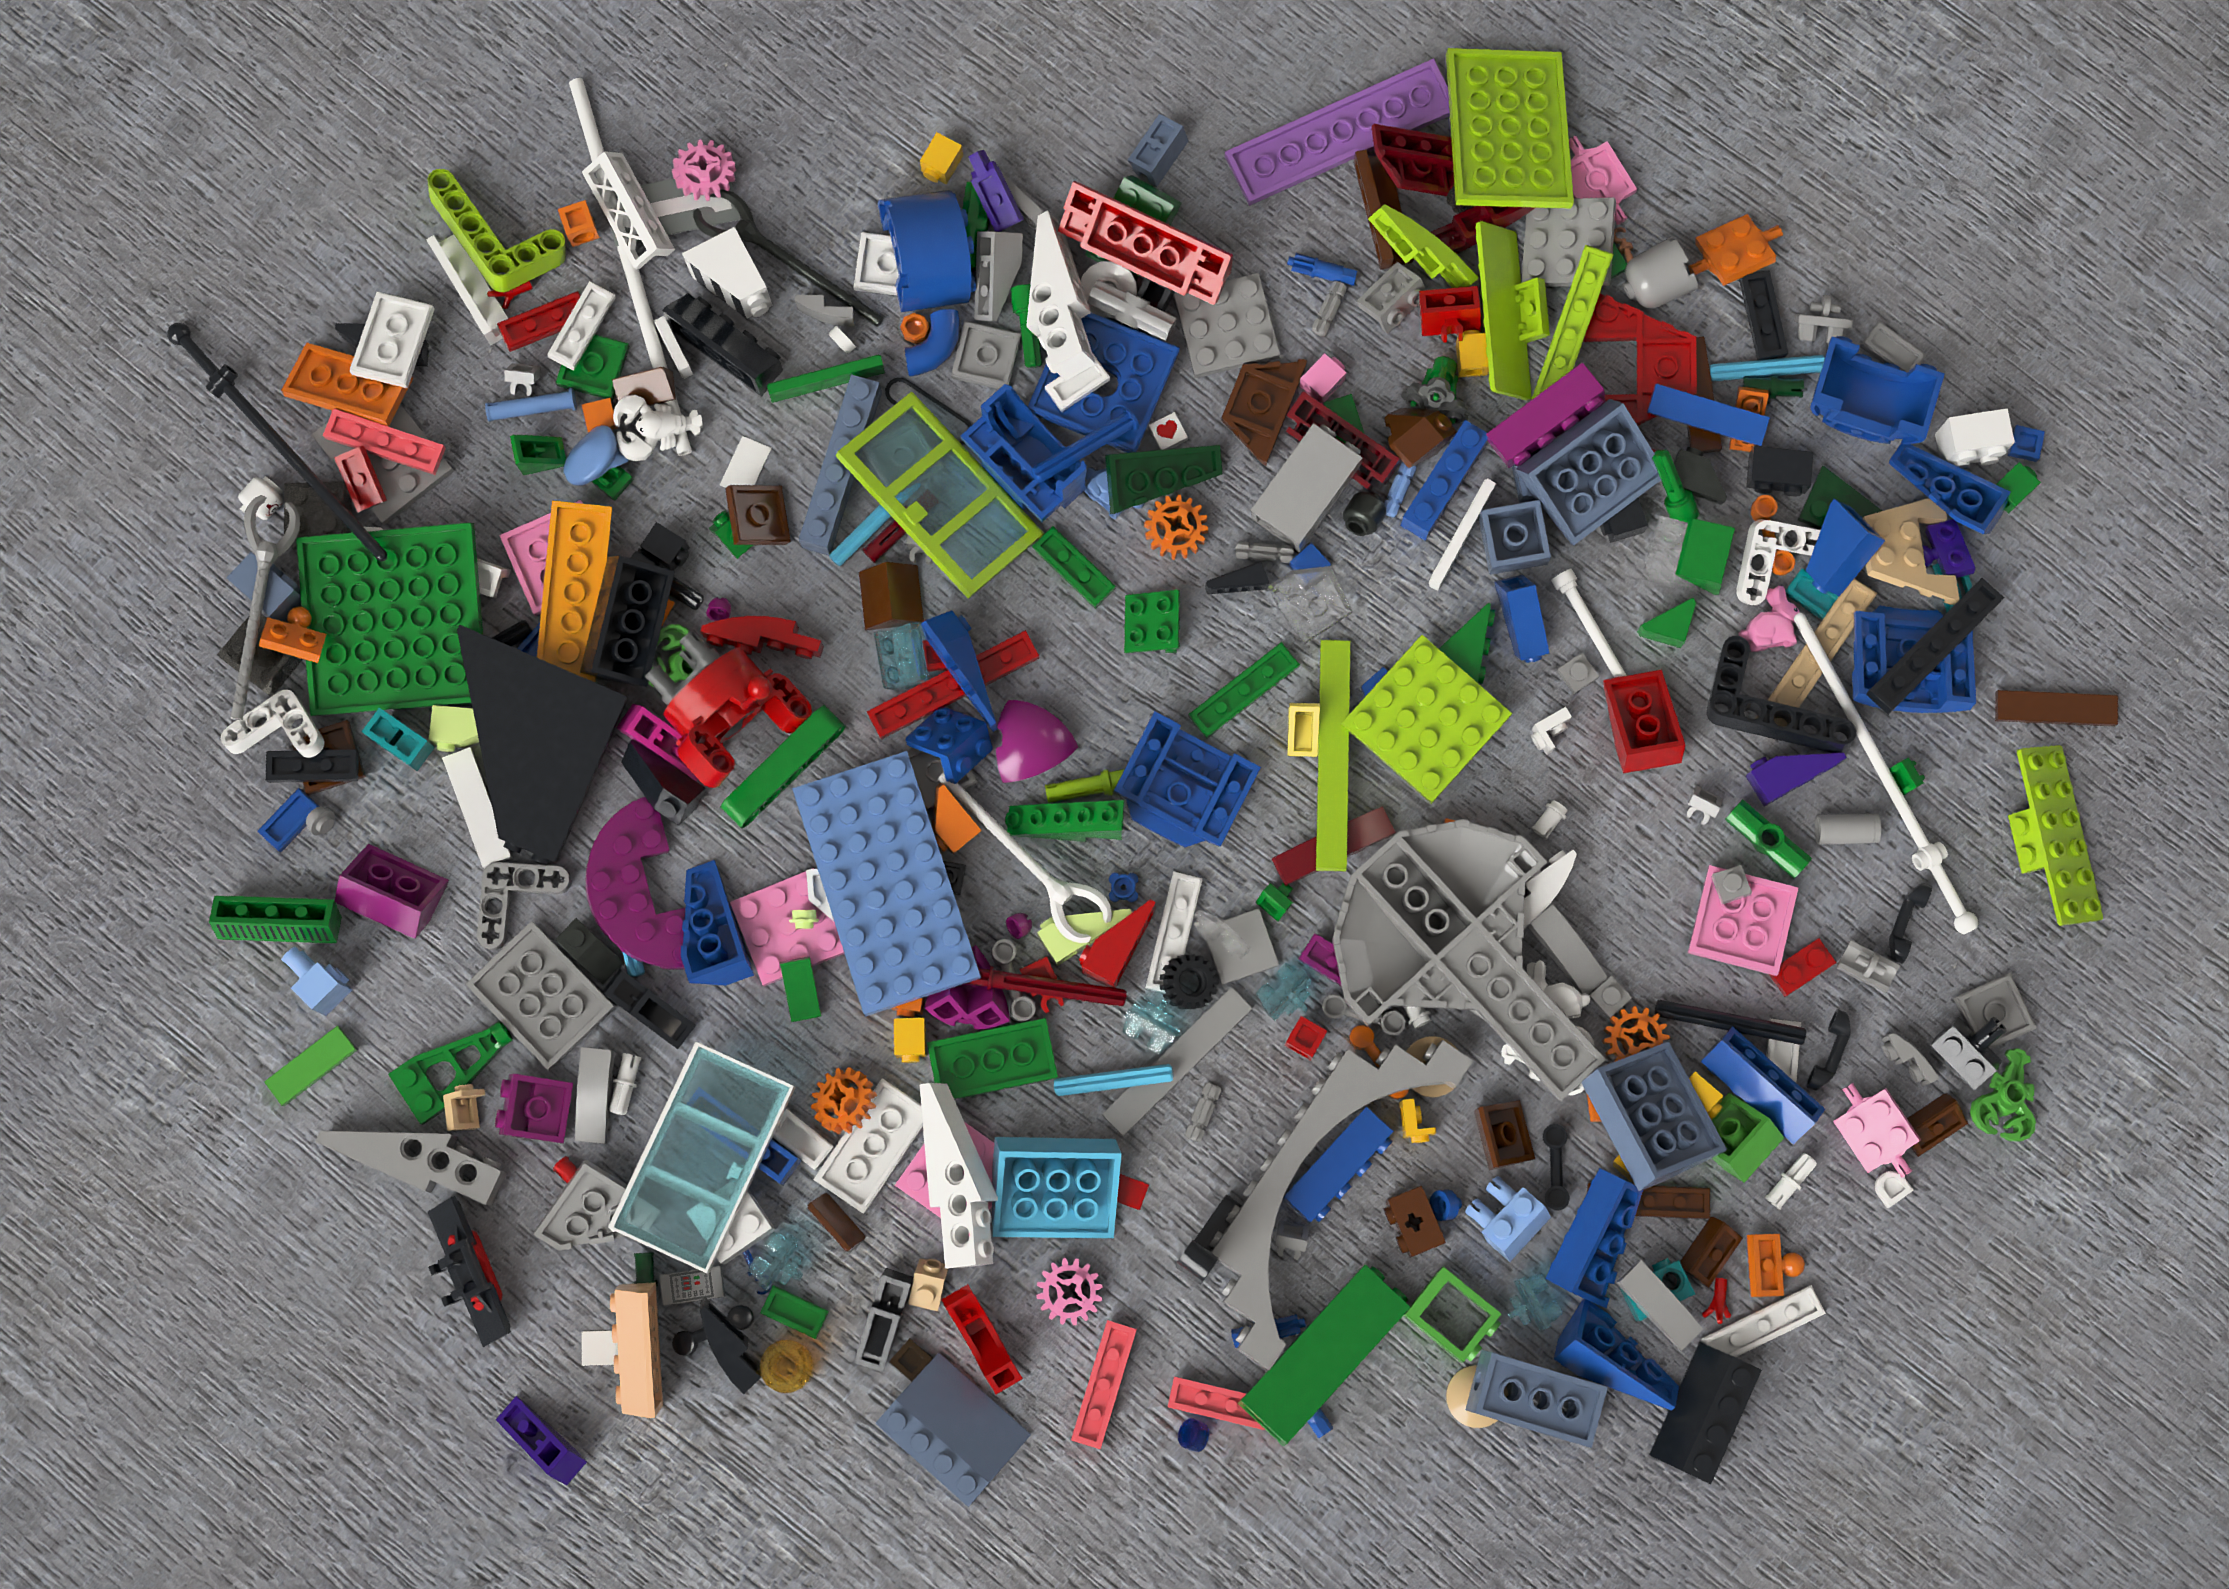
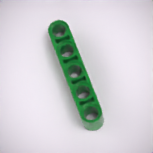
(783, 766)

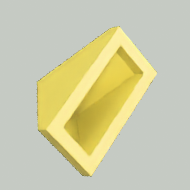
(1303, 729)

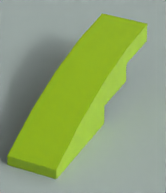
(1416, 242)

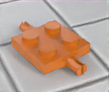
(1735, 249)

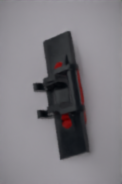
(468, 1271)

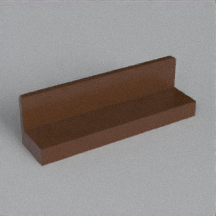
(1376, 191)

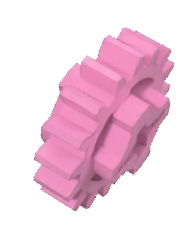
(703, 170)
(1078, 1279)

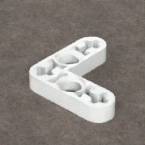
(1767, 548)
(276, 717)

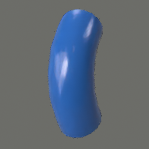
(937, 346)

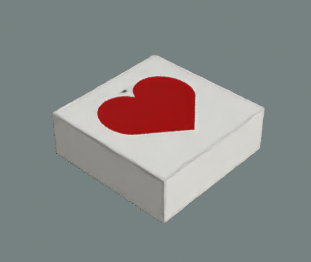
(1168, 432)

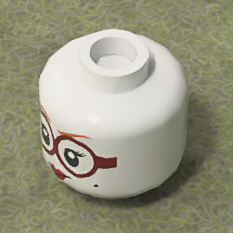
(262, 487)

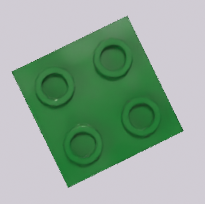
(1152, 622)

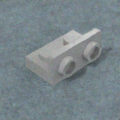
(1392, 296)

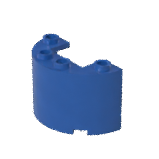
(929, 249)
(1874, 398)

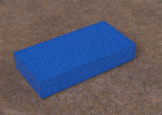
(288, 820)

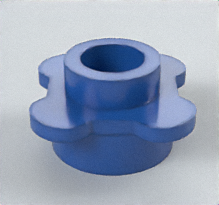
(1129, 881)

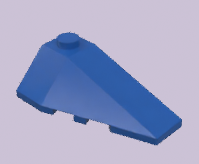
(1953, 489)
(954, 647)
(711, 939)
(1601, 1354)

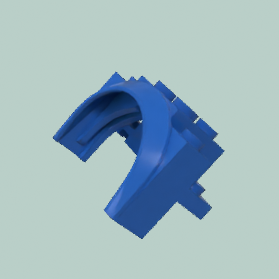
(1011, 444)

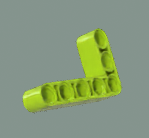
(483, 239)

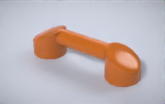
(1764, 508)
(1362, 1039)

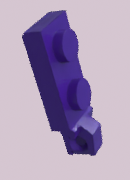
(994, 192)

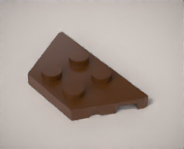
(1261, 404)

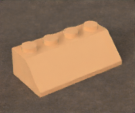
(638, 1349)

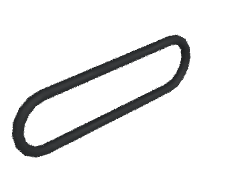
(927, 396)

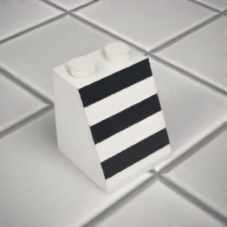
(729, 273)

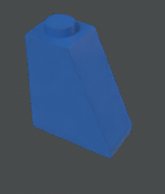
(1841, 549)
(1523, 617)

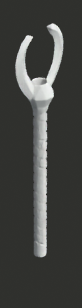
(1058, 890)

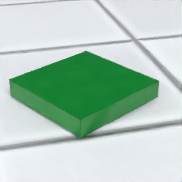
(596, 369)

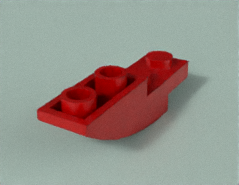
(754, 631)

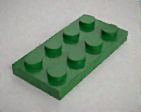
(994, 1059)

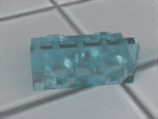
(901, 657)

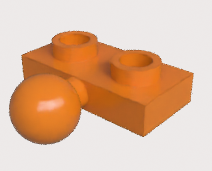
(293, 637)
(1768, 1266)

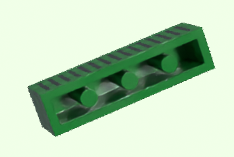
(275, 919)

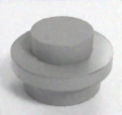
(320, 820)

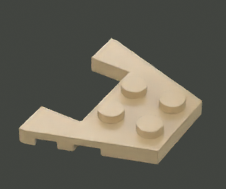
(1902, 556)

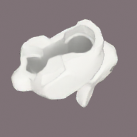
(1564, 996)

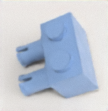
(318, 984)
(1514, 1223)

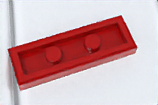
(537, 322)

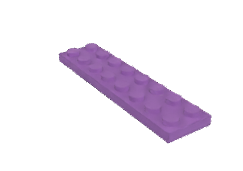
(1337, 131)

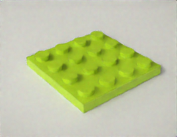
(1426, 719)

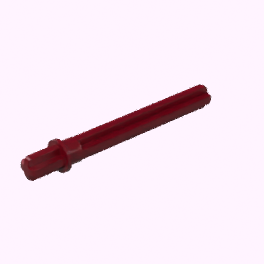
(1050, 987)

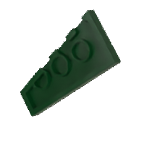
(1150, 474)
(1824, 491)

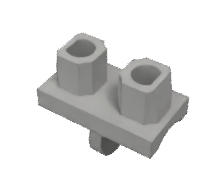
(1808, 323)
(1868, 966)

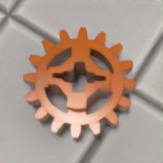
(1186, 533)
(1640, 1026)
(843, 1100)

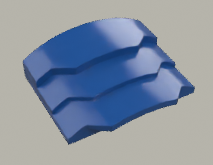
(1887, 636)
(1183, 784)

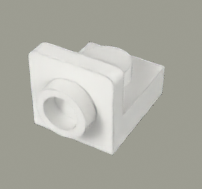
(1552, 724)

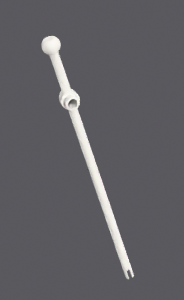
(1928, 855)

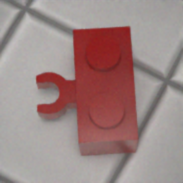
(1449, 311)

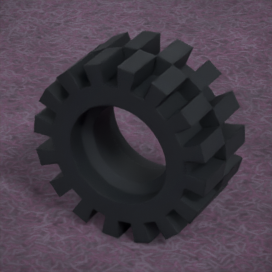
(1205, 976)

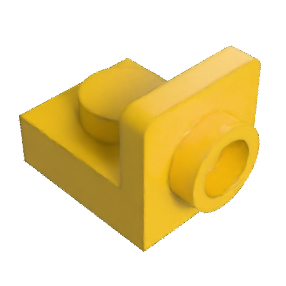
(1410, 1118)

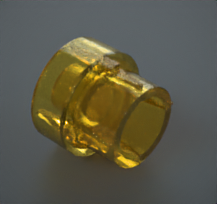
(803, 1366)

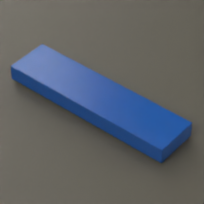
(1708, 415)

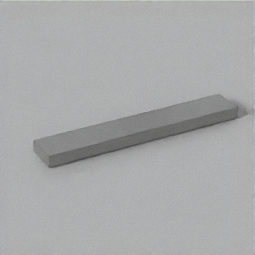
(1182, 1057)

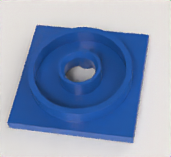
(1142, 371)

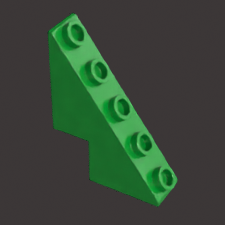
(1470, 643)
(1067, 820)

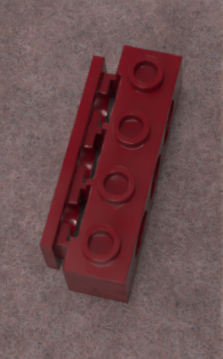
(1374, 456)

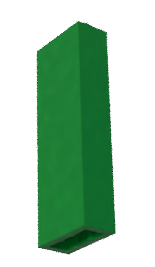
(1325, 1354)

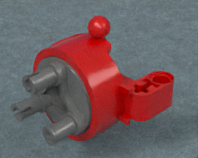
(721, 701)

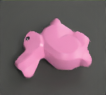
(1772, 627)

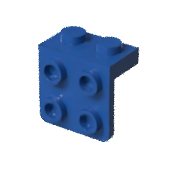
(955, 739)

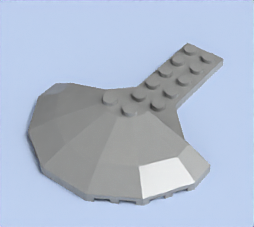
(1443, 928)

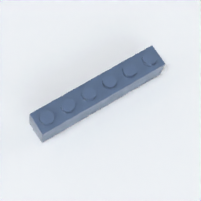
(834, 478)

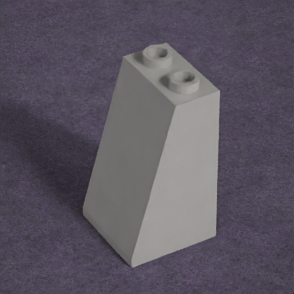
(1306, 487)

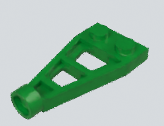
(417, 1088)

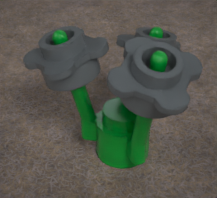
(1436, 389)

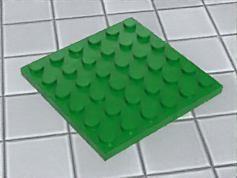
(391, 619)

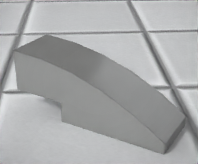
(1567, 950)
(594, 1095)
(1659, 1305)

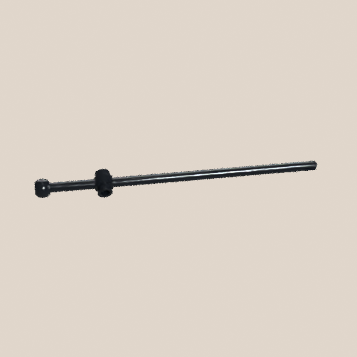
(223, 382)

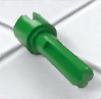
(1030, 342)
(1679, 501)

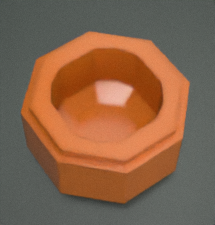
(915, 328)

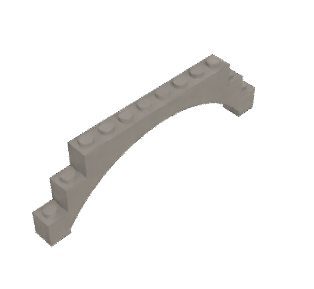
(1247, 1239)

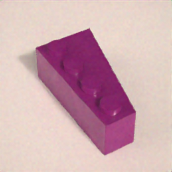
(1547, 416)

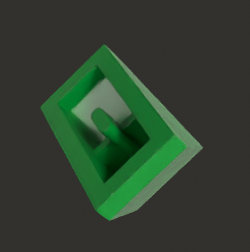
(537, 453)
(1670, 626)

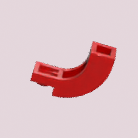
(982, 1339)

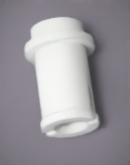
(1549, 819)
(1418, 1016)

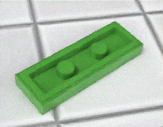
(310, 1066)

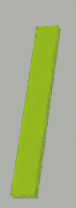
(1333, 756)

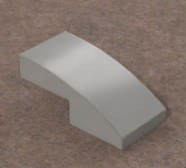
(816, 308)

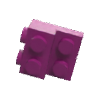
(534, 1108)

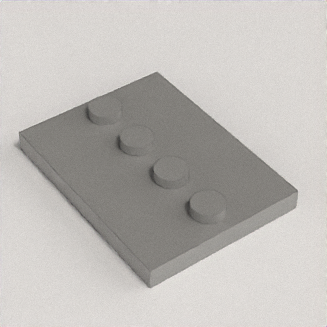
(399, 482)
(540, 996)

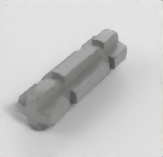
(1329, 308)
(1264, 552)
(1202, 1112)

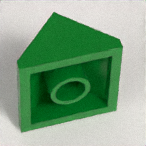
(1705, 554)

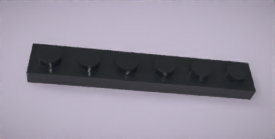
(1934, 646)

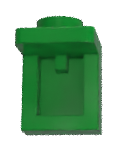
(723, 531)

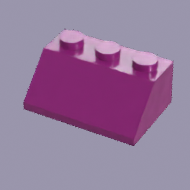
(390, 890)

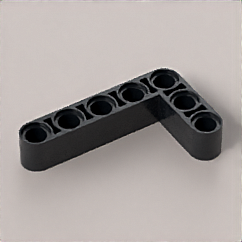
(1768, 710)
(1197, 1258)

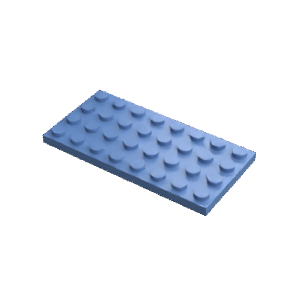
(886, 883)

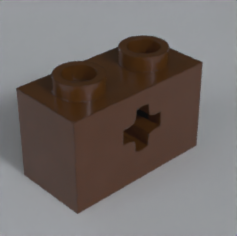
(1416, 1204)

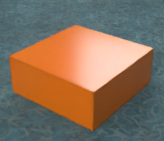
(599, 413)

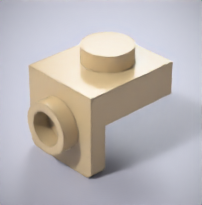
(462, 1108)
(928, 1284)

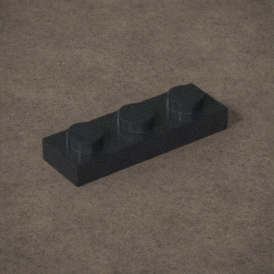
(1763, 316)
(324, 767)

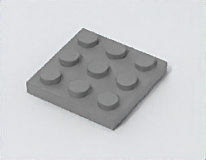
(1559, 235)
(1230, 331)

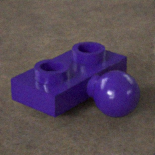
(1948, 549)

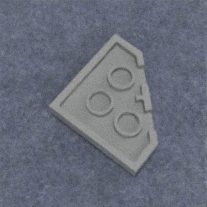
(583, 1210)

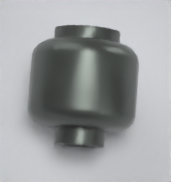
(1364, 513)

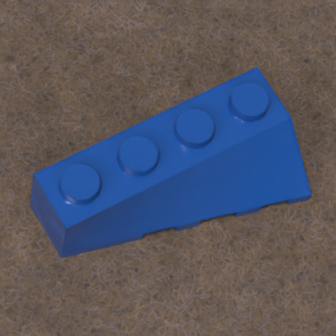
(1596, 1238)

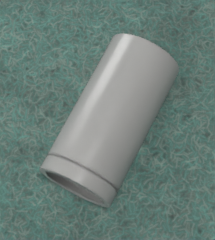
(1847, 828)

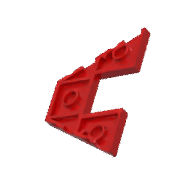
(1663, 352)

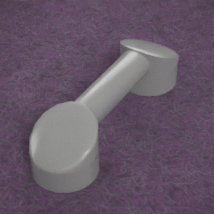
(1003, 955)
(1335, 1007)

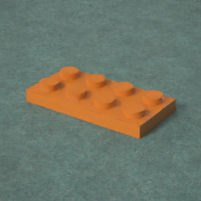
(325, 381)

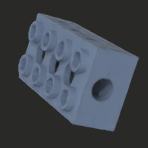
(1546, 1417)

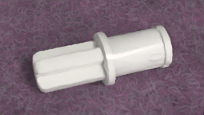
(624, 1084)
(1791, 1180)

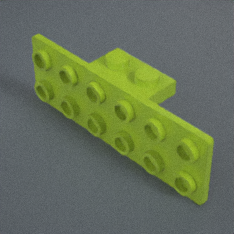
(1511, 309)
(2052, 836)

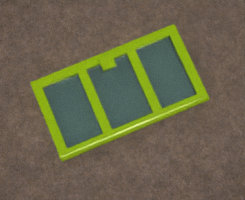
(939, 494)

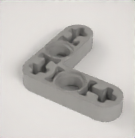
(503, 892)

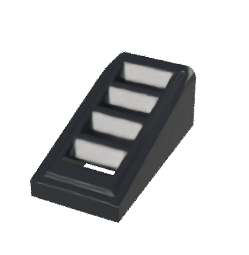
(1241, 580)

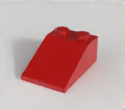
(1643, 721)
(1113, 950)

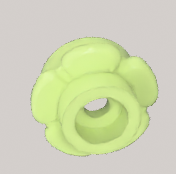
(804, 919)

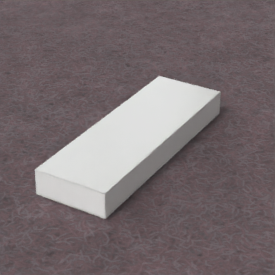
(581, 326)

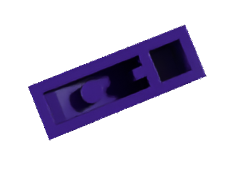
(1786, 773)
(541, 1441)

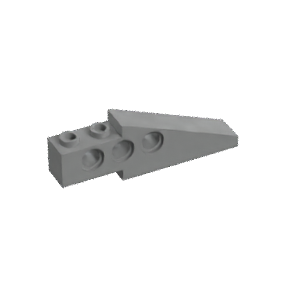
(391, 1155)

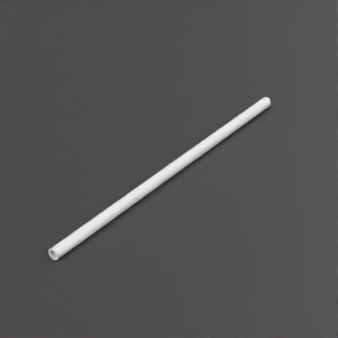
(632, 275)

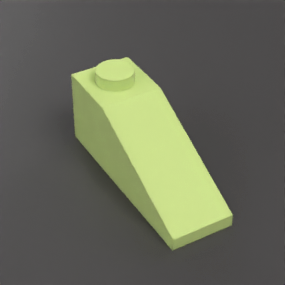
(452, 728)
(1088, 923)

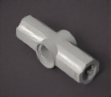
(1132, 310)

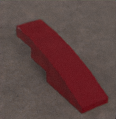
(1462, 231)
(1361, 833)

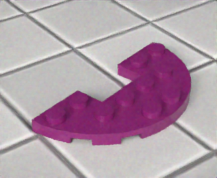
(620, 890)

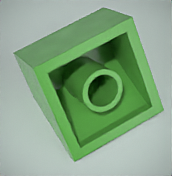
(1746, 1135)

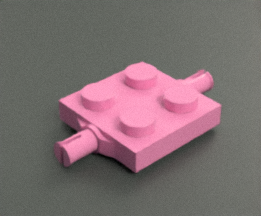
(1600, 175)
(1877, 1130)

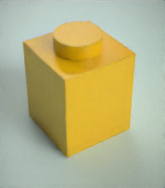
(941, 159)
(1472, 354)
(910, 1039)

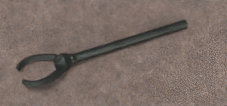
(749, 233)

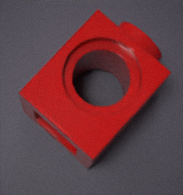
(1305, 1038)

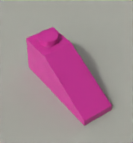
(654, 735)

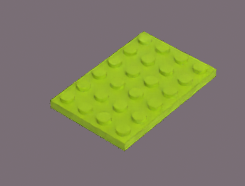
(1509, 128)

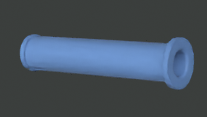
(531, 405)

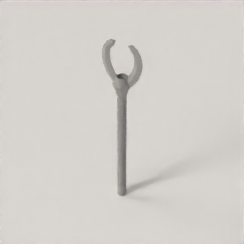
(266, 555)

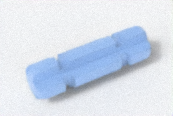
(1398, 489)

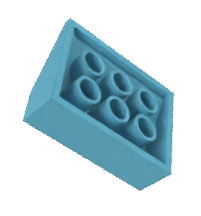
(1055, 1187)

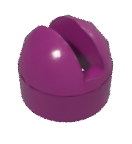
(718, 604)
(1018, 925)

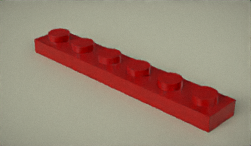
(944, 689)

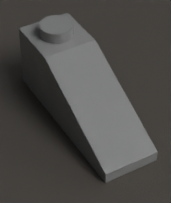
(996, 268)

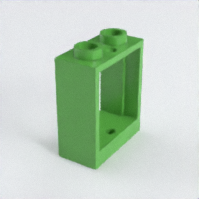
(1472, 1347)

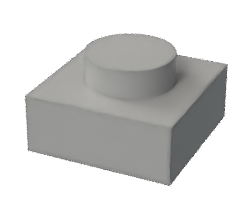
(1577, 673)
(1731, 884)
(1610, 997)

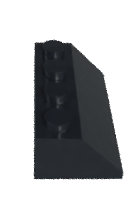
(723, 343)
(627, 621)
(1705, 1412)

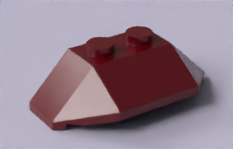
(1415, 159)

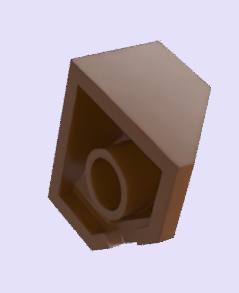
(1418, 434)

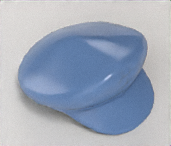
(593, 456)

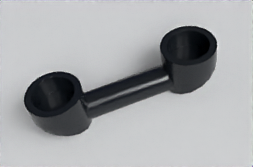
(1898, 945)
(1841, 1027)
(1555, 1138)
(686, 1342)

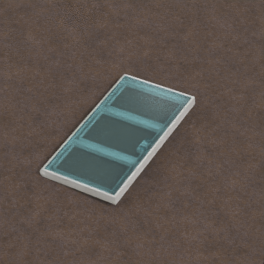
(701, 1157)

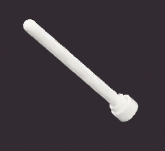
(1567, 585)

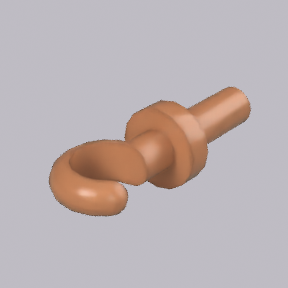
(1625, 247)

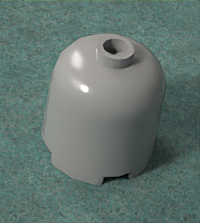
(1659, 275)

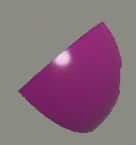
(1030, 741)
(970, 1002)

